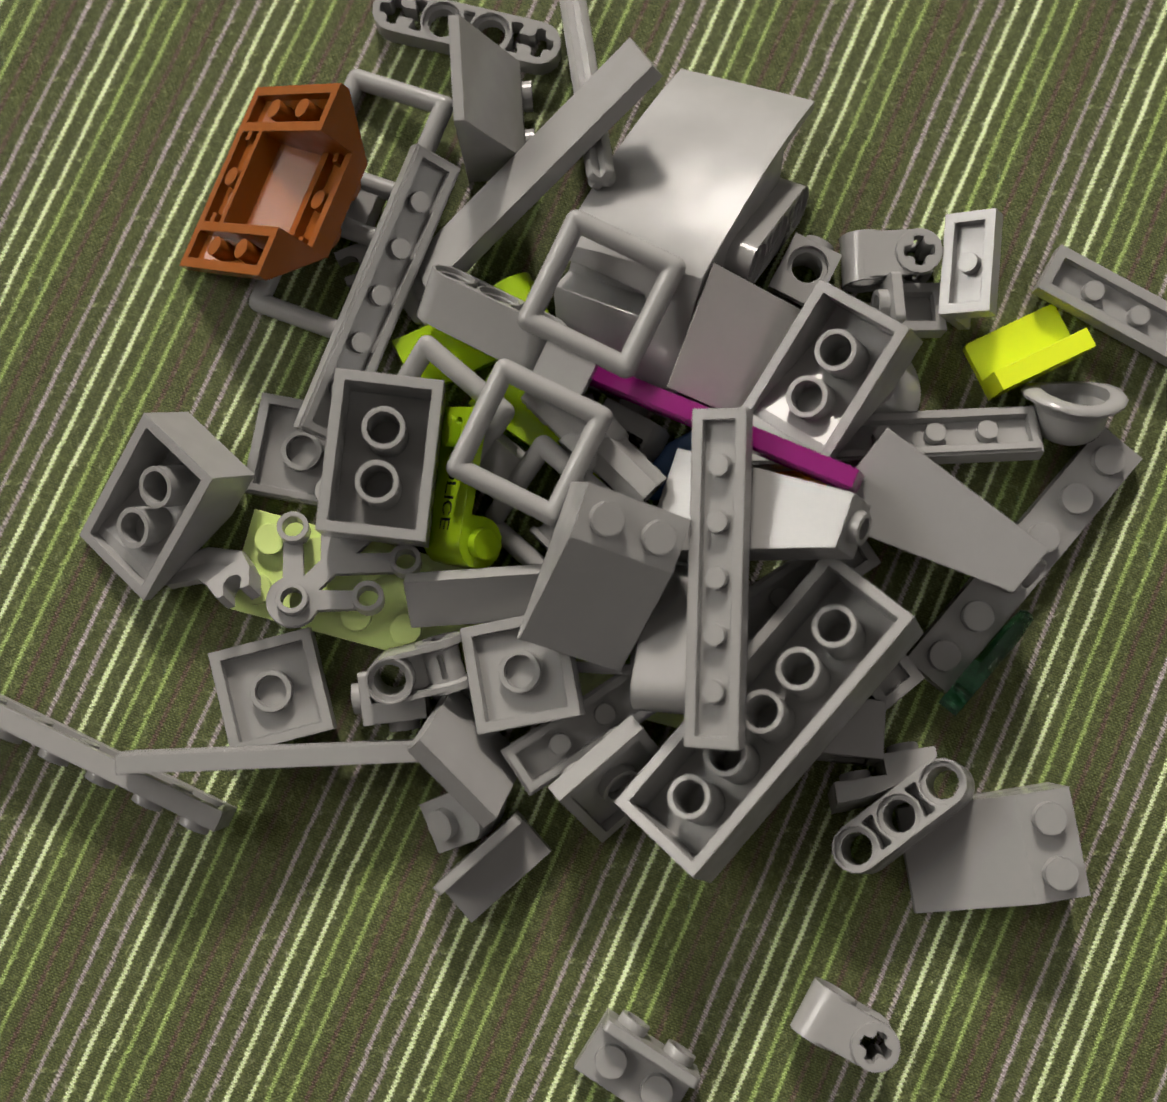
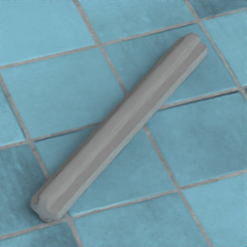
(582, 66)

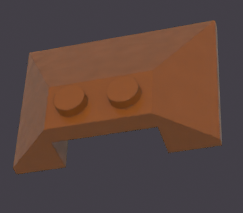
(282, 184)

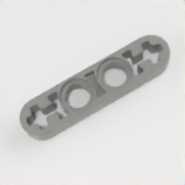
(529, 30)

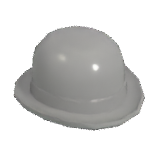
(1074, 410)

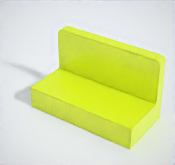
(1024, 351)

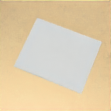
(730, 340)

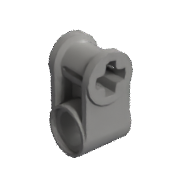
(873, 253)
(423, 670)
(838, 1024)

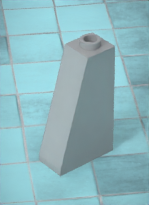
(787, 515)
(942, 519)

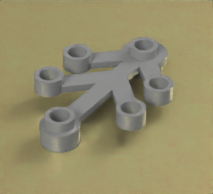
(338, 558)

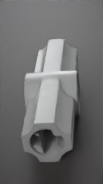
(617, 459)

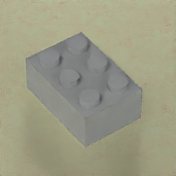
(381, 458)

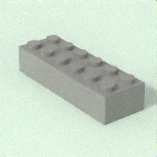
(802, 687)

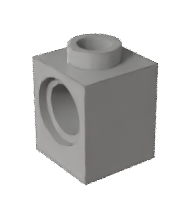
(803, 251)

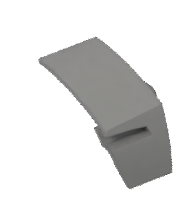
(698, 184)

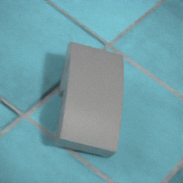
(859, 789)

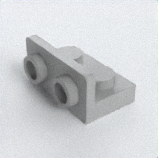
(634, 1063)

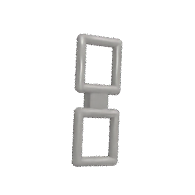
(374, 191)
(565, 364)
(498, 452)

